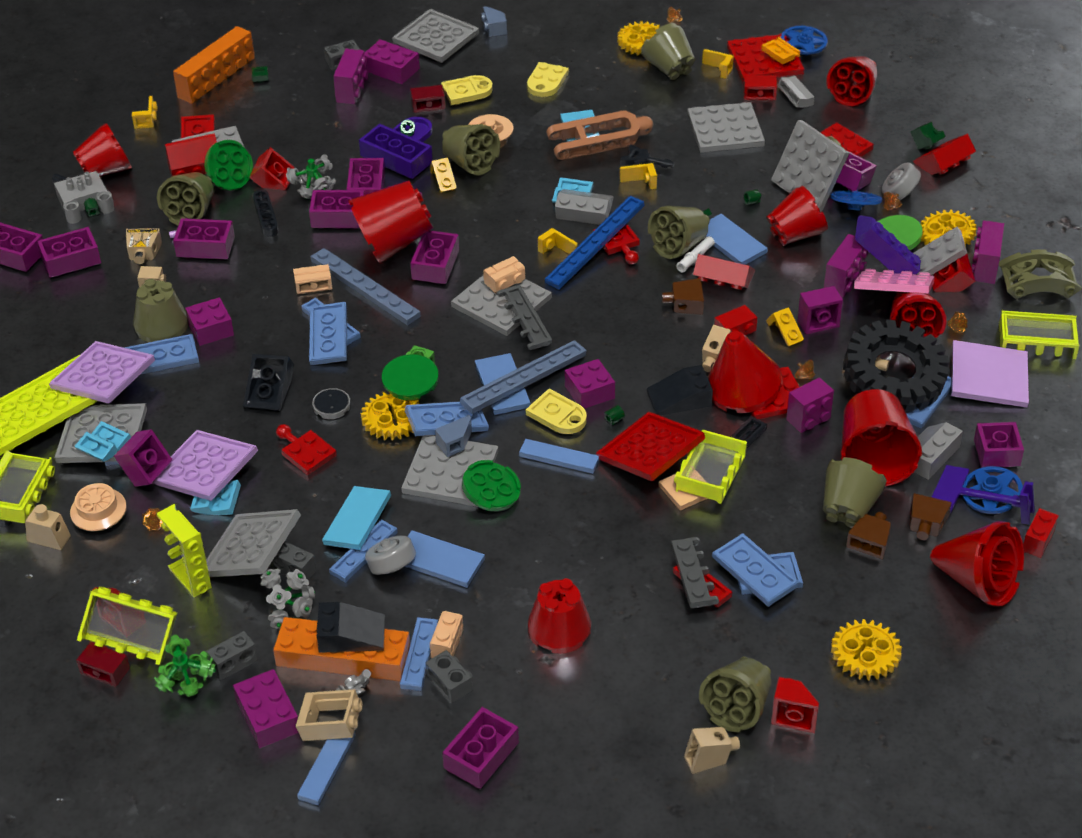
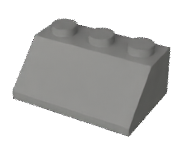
(583, 206)
(937, 446)

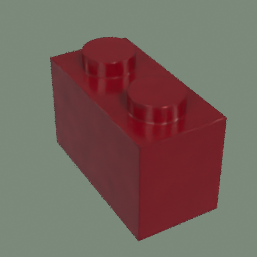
(427, 98)
(103, 664)

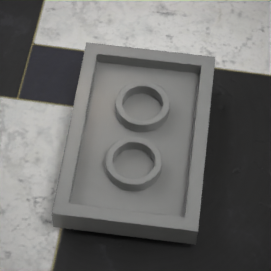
(942, 251)

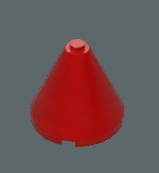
(743, 376)
(984, 561)

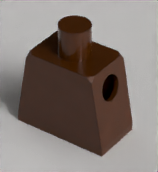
(686, 297)
(928, 515)
(870, 535)

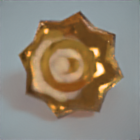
(673, 15)
(891, 201)
(958, 322)
(805, 370)
(151, 520)

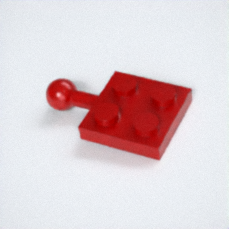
(197, 125)
(623, 241)
(307, 451)

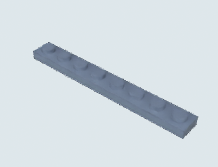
(367, 287)
(522, 377)

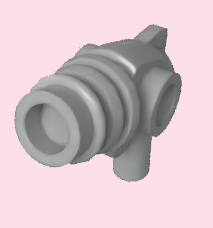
(357, 683)

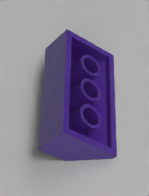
(885, 246)

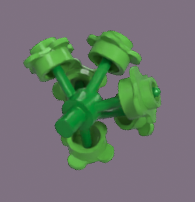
(172, 671)

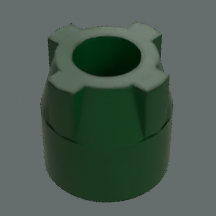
(752, 197)
(91, 207)
(614, 414)

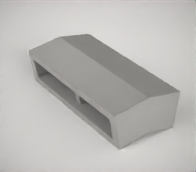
(796, 92)

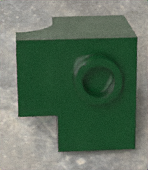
(926, 136)

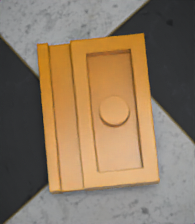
(780, 50)

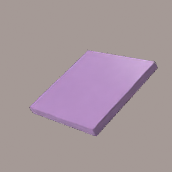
(102, 372)
(989, 373)
(205, 464)

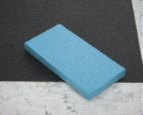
(356, 517)

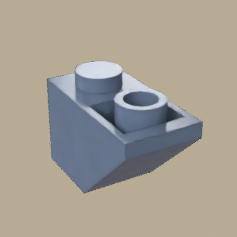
(494, 21)
(454, 436)

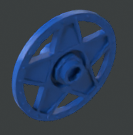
(805, 40)
(856, 199)
(994, 484)

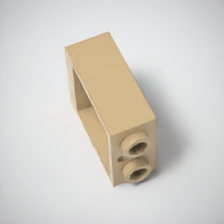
(326, 701)

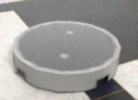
(331, 403)

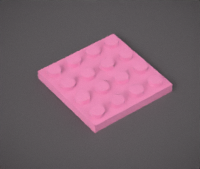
(891, 281)

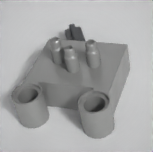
(75, 190)

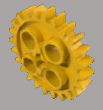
(634, 36)
(941, 223)
(379, 420)
(866, 649)

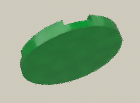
(228, 165)
(410, 376)
(491, 485)

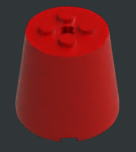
(391, 218)
(880, 435)

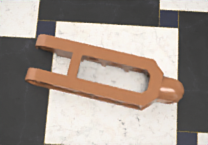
(583, 145)

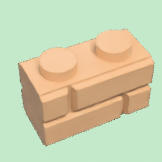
(504, 274)
(312, 279)
(446, 634)

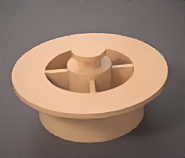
(500, 125)
(97, 507)

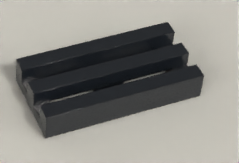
(752, 433)

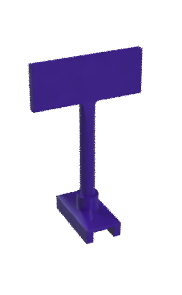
(952, 483)

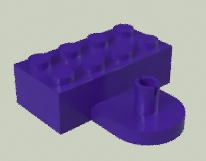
(400, 152)

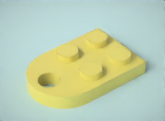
(547, 78)
(467, 89)
(557, 413)

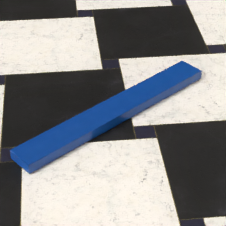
(594, 242)

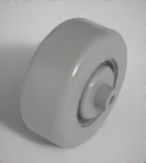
(902, 180)
(390, 555)

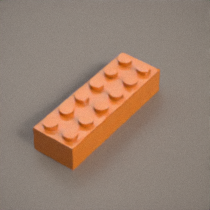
(214, 64)
(298, 649)

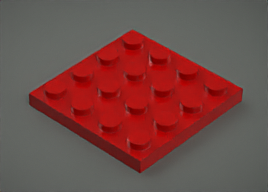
(753, 61)
(650, 446)

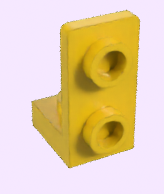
(720, 60)
(145, 119)
(639, 172)
(443, 174)
(554, 238)
(786, 325)

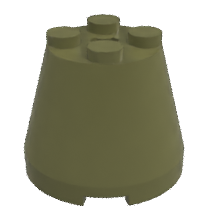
(669, 51)
(472, 147)
(185, 196)
(677, 229)
(158, 312)
(850, 490)
(736, 694)

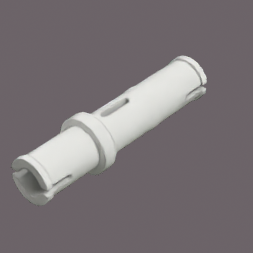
(691, 257)

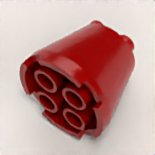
(852, 80)
(102, 153)
(797, 217)
(920, 311)
(559, 617)

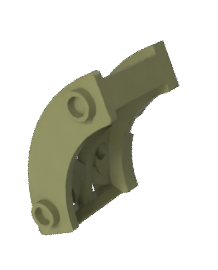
(1060, 281)

